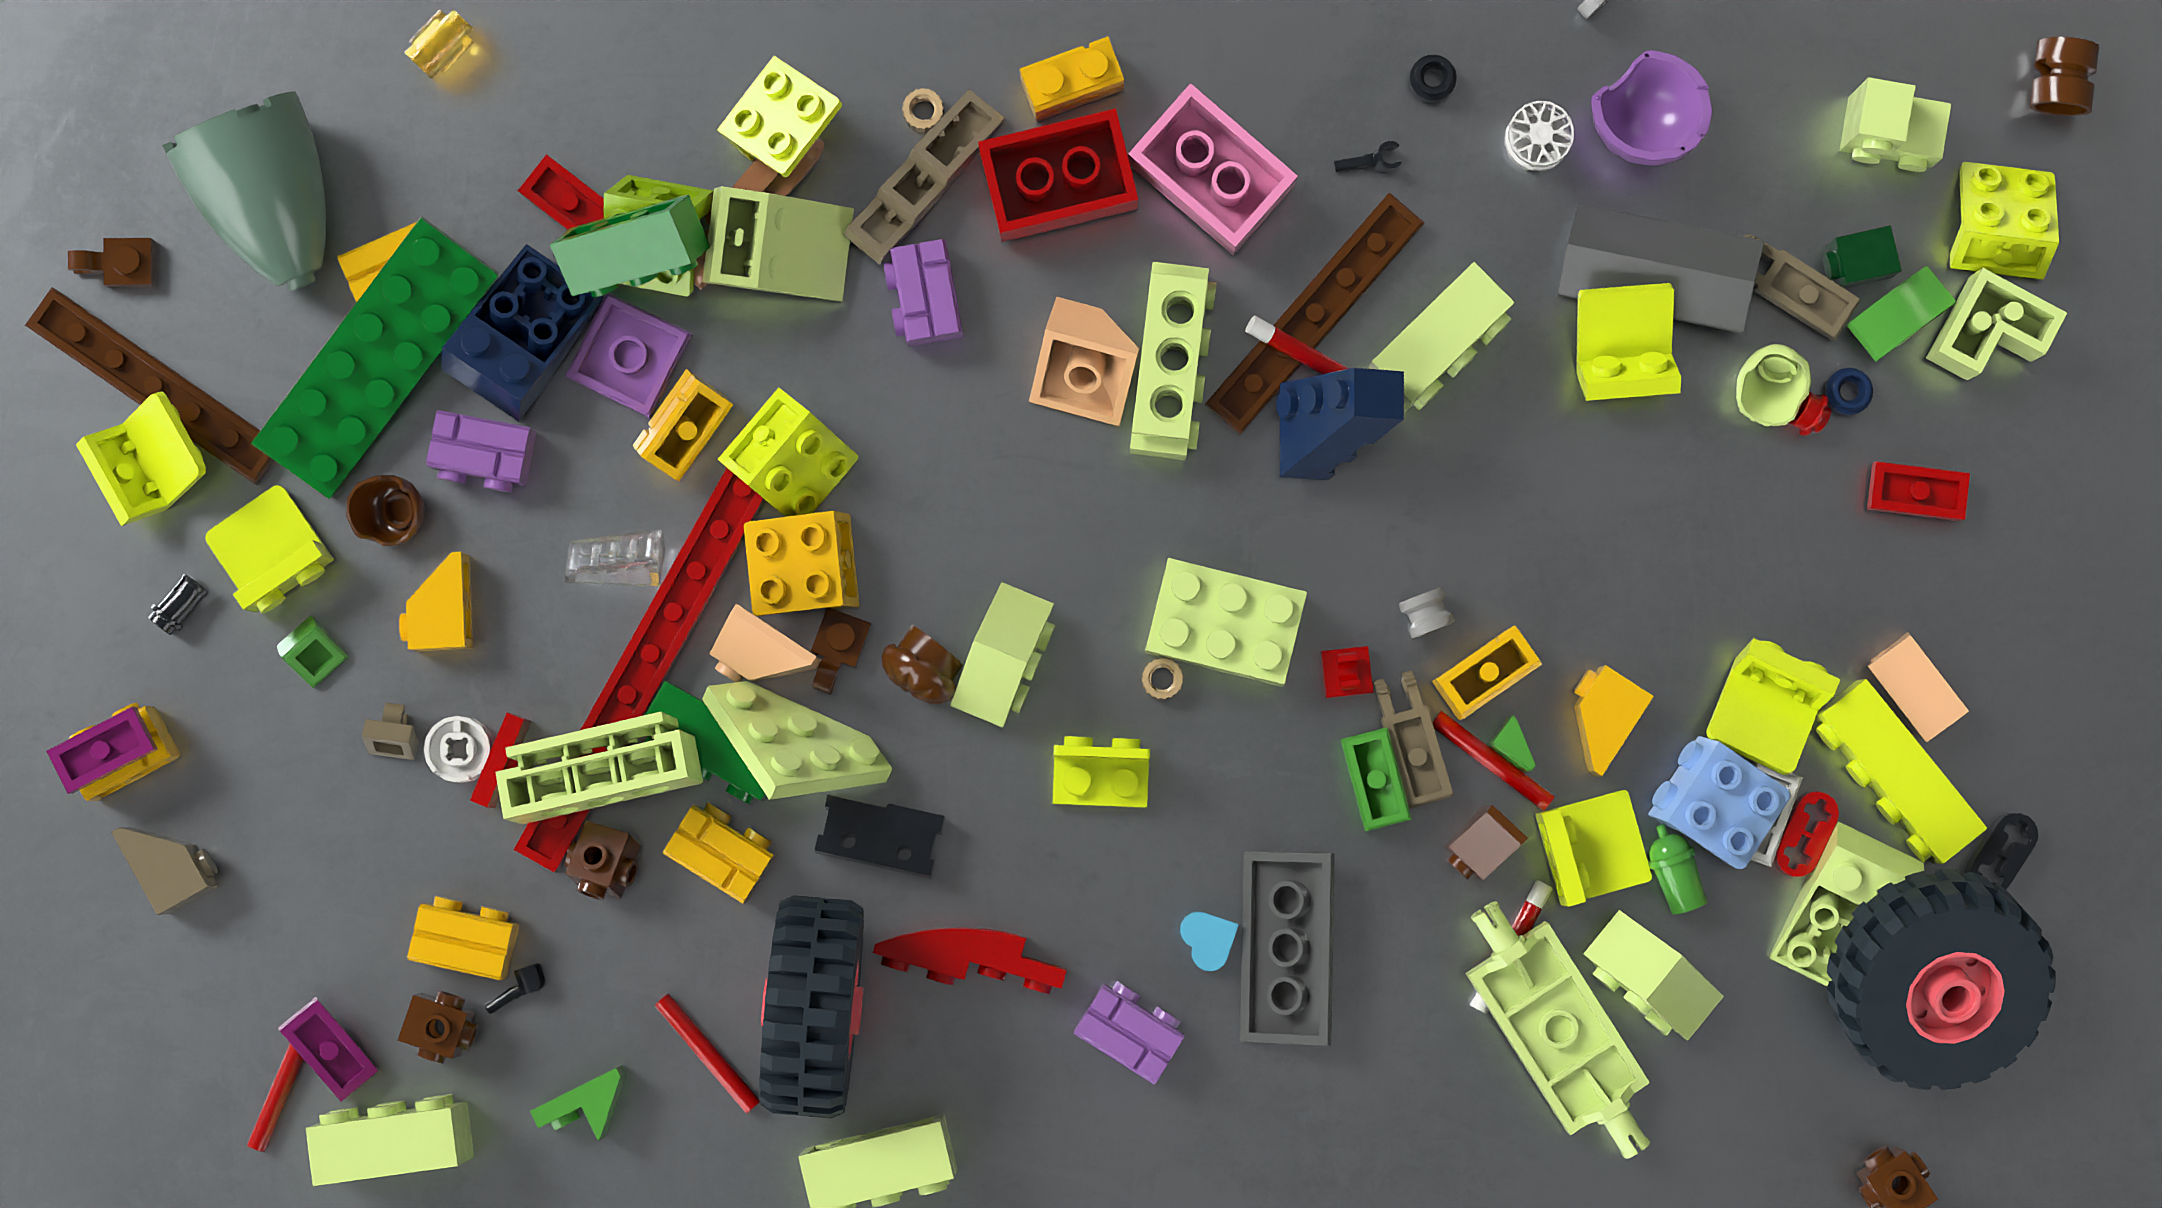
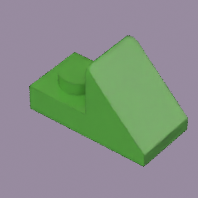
(595, 1097)

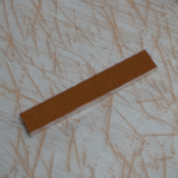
(1316, 311)
(141, 374)

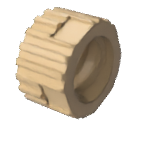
(920, 96)
(1177, 678)

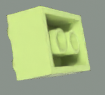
(1445, 335)
(1225, 622)
(389, 1140)
(879, 1165)

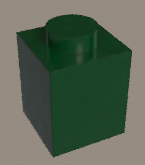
(1862, 258)

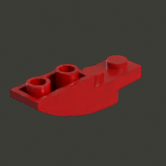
(952, 949)

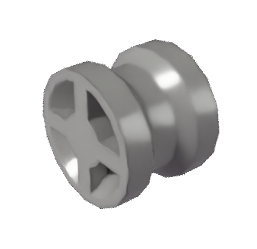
(1427, 612)

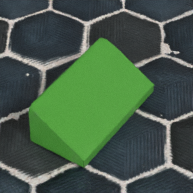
(1375, 779)

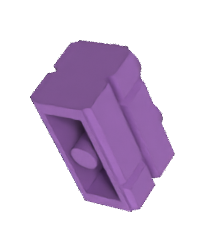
(925, 293)
(480, 449)
(1130, 1032)

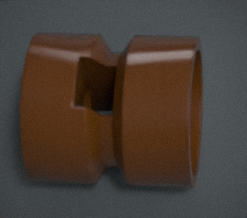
(2064, 72)

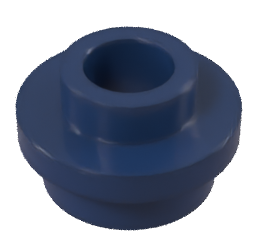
(1861, 384)

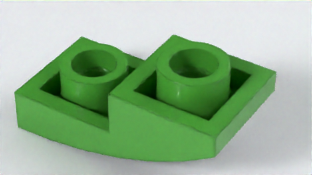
(1901, 313)

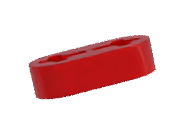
(1815, 839)

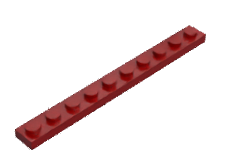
(657, 642)

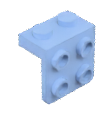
(1719, 801)

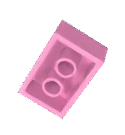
(1212, 169)

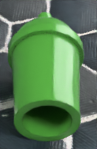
(1676, 871)

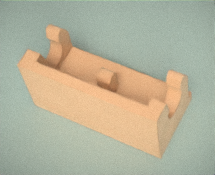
(1917, 687)

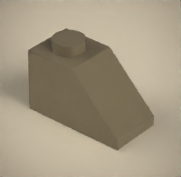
(167, 868)

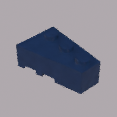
(1333, 416)

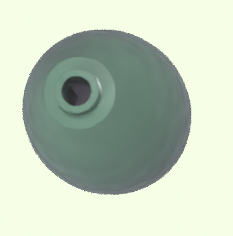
(259, 186)

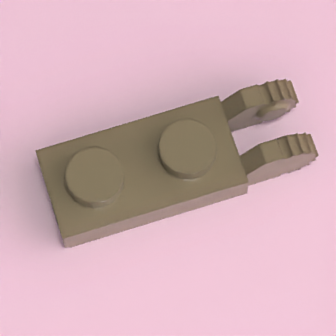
(1804, 292)
(1414, 744)

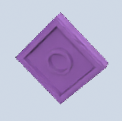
(629, 355)

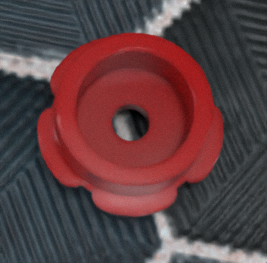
(1812, 414)

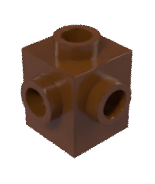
(602, 861)
(422, 1030)
(1910, 1173)

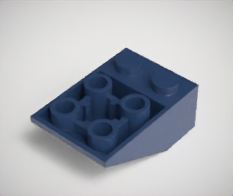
(518, 333)

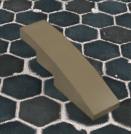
(924, 176)

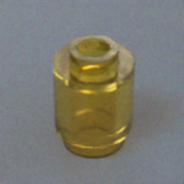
(440, 42)

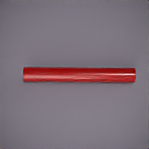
(1492, 761)
(707, 1053)
(275, 1100)

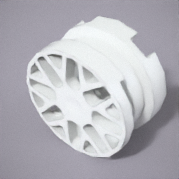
(1539, 136)
(458, 748)

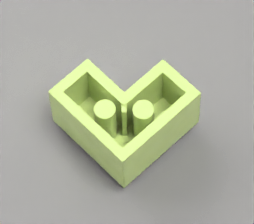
(1894, 125)
(1992, 314)
(1004, 655)
(1654, 975)

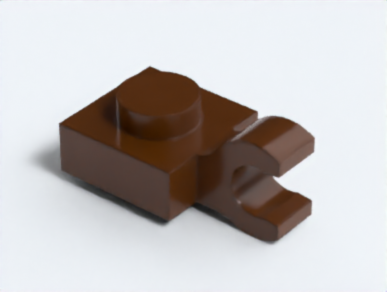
(123, 262)
(838, 642)

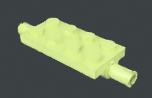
(1558, 1029)

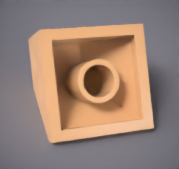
(1084, 363)
(757, 650)

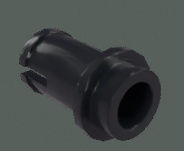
(177, 605)

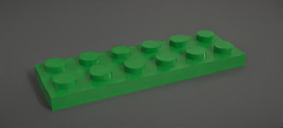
(375, 357)

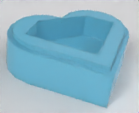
(1209, 939)

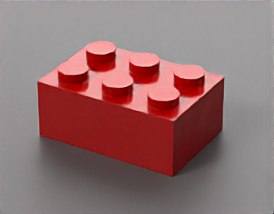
(1058, 175)

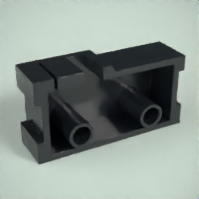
(880, 835)

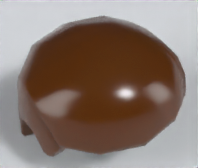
(385, 510)

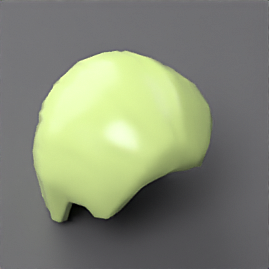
(1773, 385)

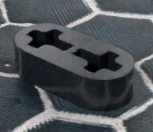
(1994, 841)

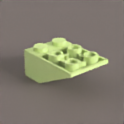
(777, 244)
(1844, 878)

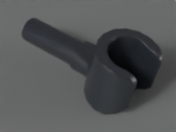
(1370, 160)
(528, 980)

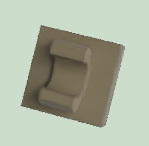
(391, 735)

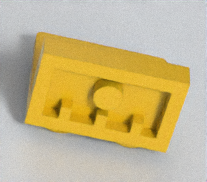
(801, 563)

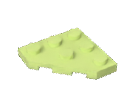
(791, 745)

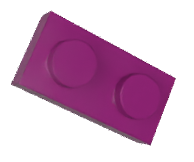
(102, 750)
(328, 1049)

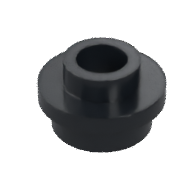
(1436, 64)

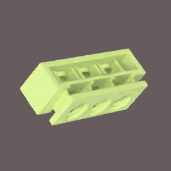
(1150, 431)
(599, 778)

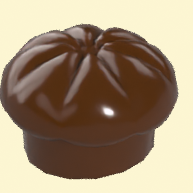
(922, 667)

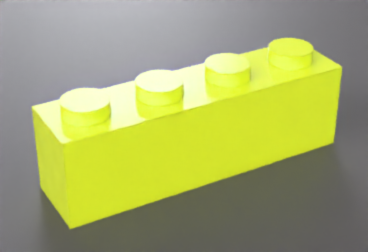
(1898, 772)

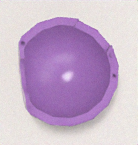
(1653, 110)

